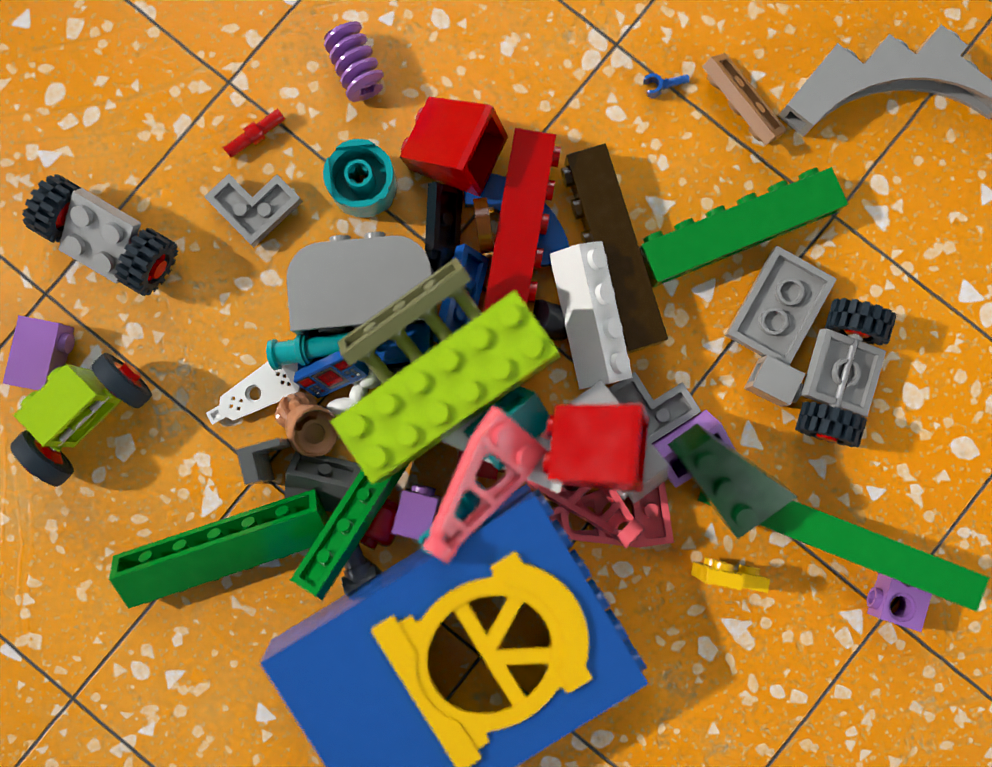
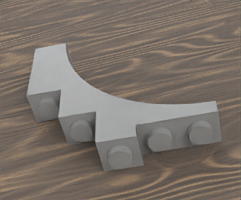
(891, 67)

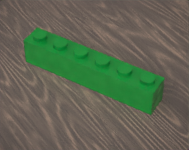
(742, 226)
(218, 549)

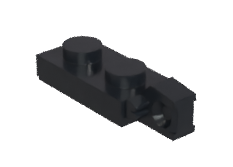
(442, 223)

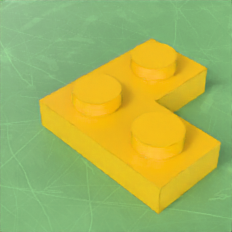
(723, 574)

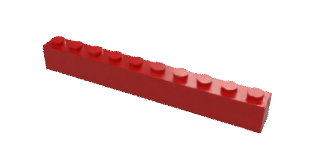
(519, 228)

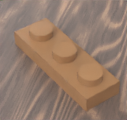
(743, 99)

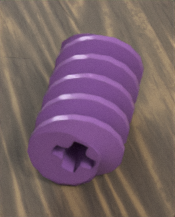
(352, 61)

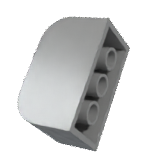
(350, 280)

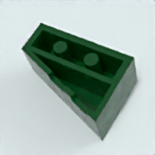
(729, 481)

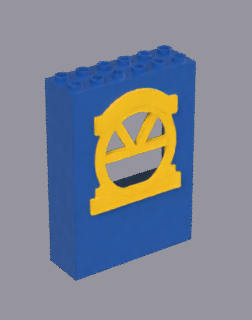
(362, 673)

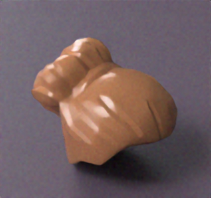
(306, 424)

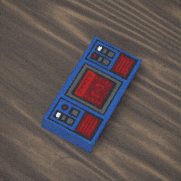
(329, 375)

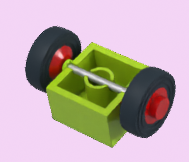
(69, 409)

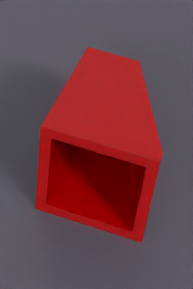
(455, 143)
(597, 446)

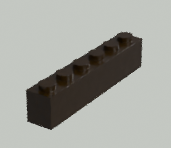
(606, 219)

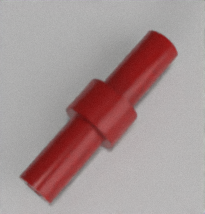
(254, 133)

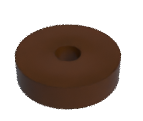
(483, 225)

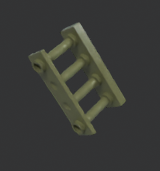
(392, 320)

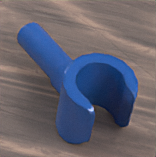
(663, 83)

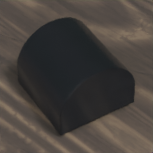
(550, 319)

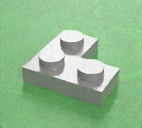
(254, 215)
(664, 412)

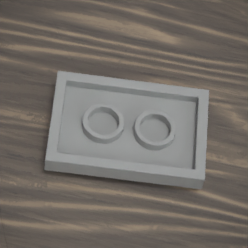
(780, 306)

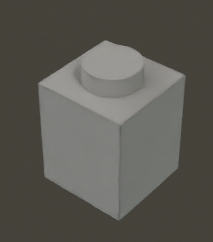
(775, 381)

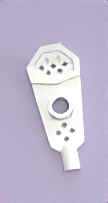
(271, 392)

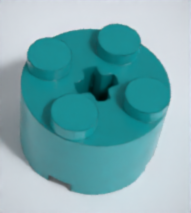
(342, 173)

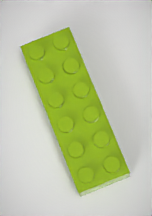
(445, 388)

